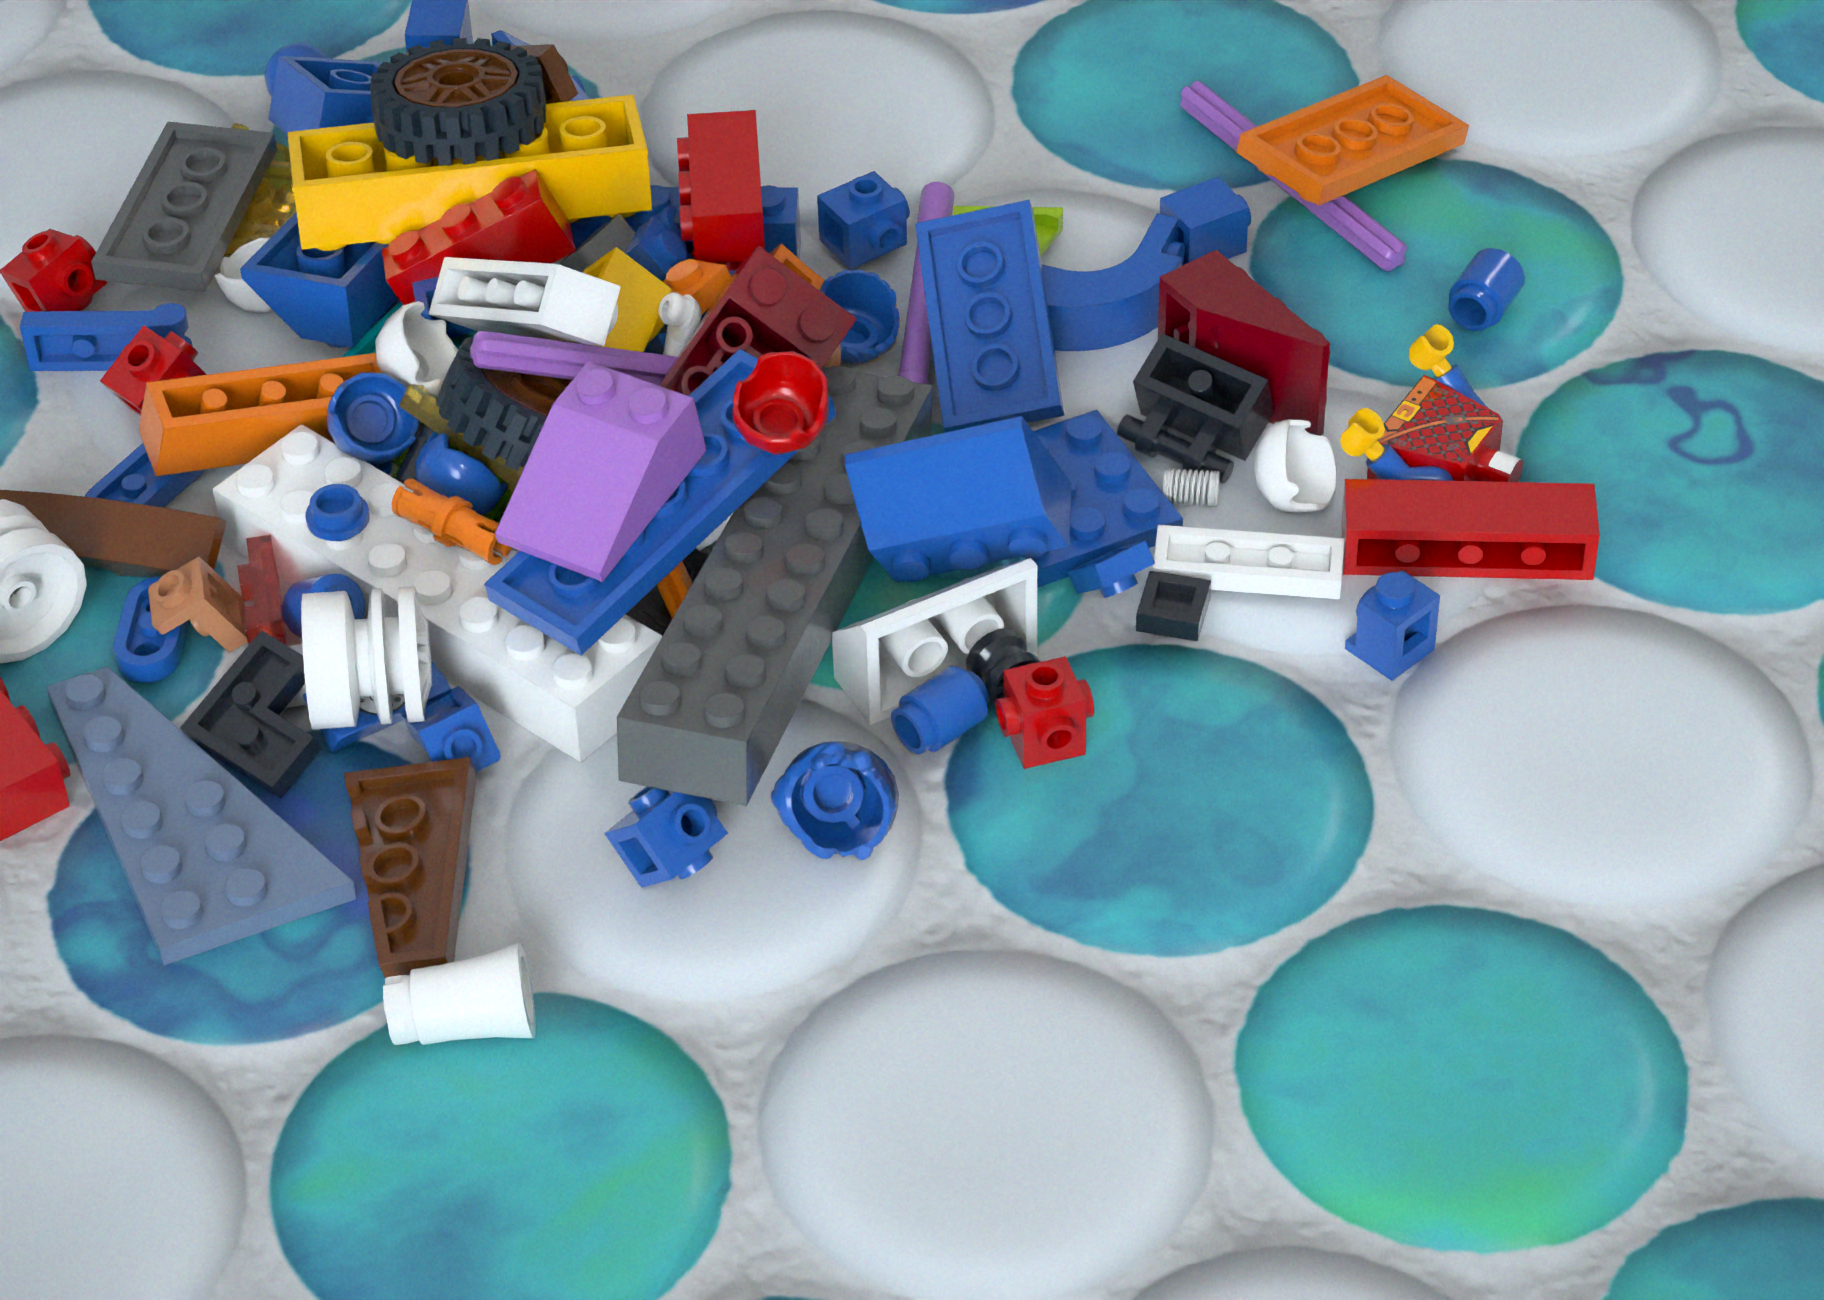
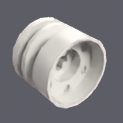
(364, 657)

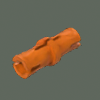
(449, 520)

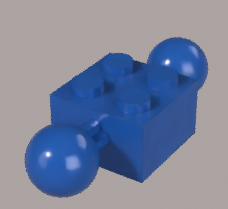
(316, 90)

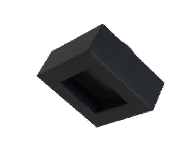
(1173, 605)

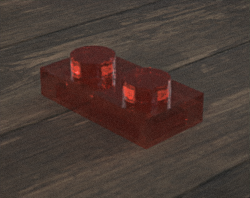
(261, 584)

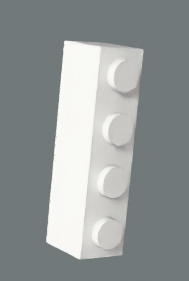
(526, 300)

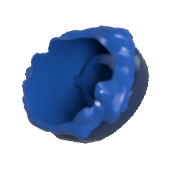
(837, 799)

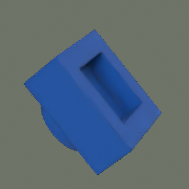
(1113, 570)

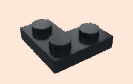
(242, 717)

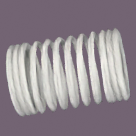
(1170, 484)

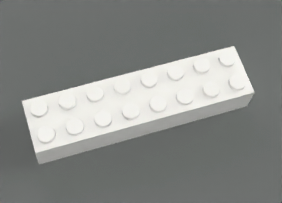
(472, 641)

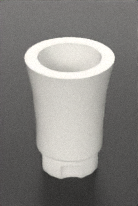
(463, 1000)

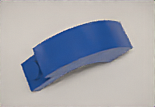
(1113, 303)

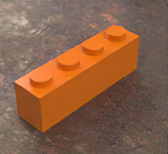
(239, 413)

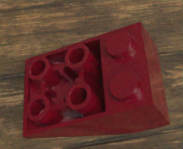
(761, 313)
(1237, 320)

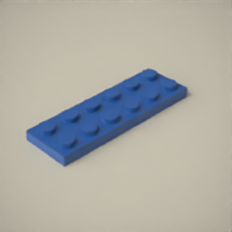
(583, 609)

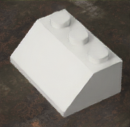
(909, 644)

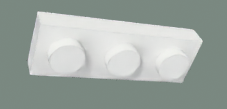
(1253, 560)

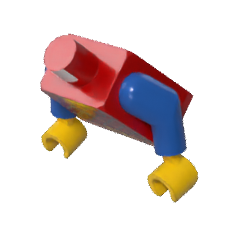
(1436, 430)

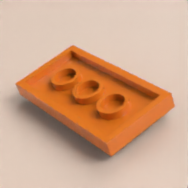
(1351, 139)

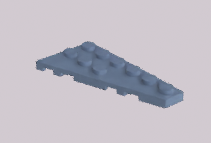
(187, 834)

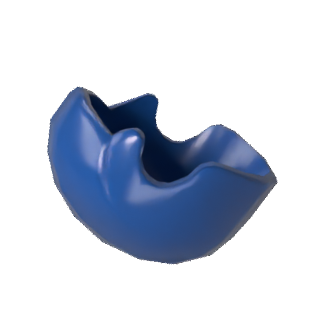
(368, 420)
(457, 474)

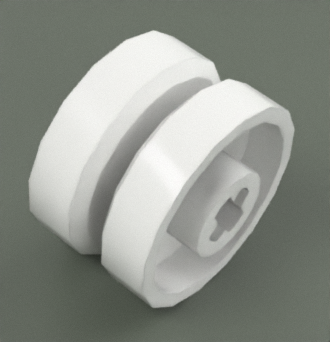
(38, 584)

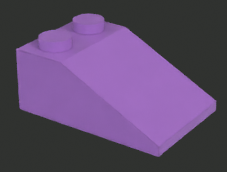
(601, 470)

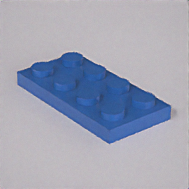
(989, 317)

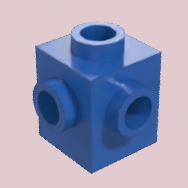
(862, 219)
(666, 835)

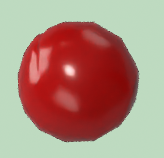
(782, 403)

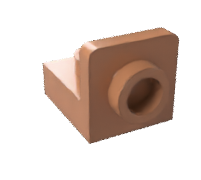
(203, 598)

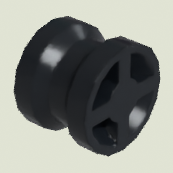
(996, 653)

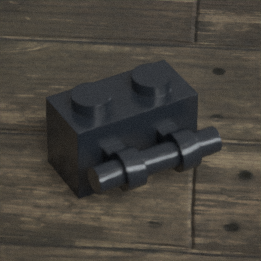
(1200, 398)

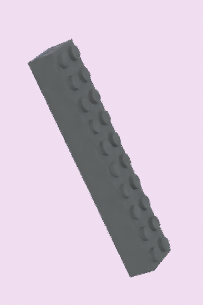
(763, 607)

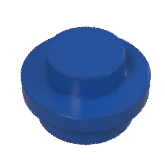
(337, 513)

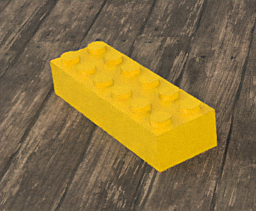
(362, 193)

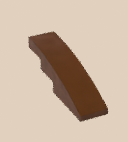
(125, 535)

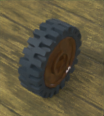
(458, 101)
(497, 407)

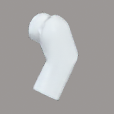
(682, 317)

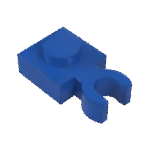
(659, 244)

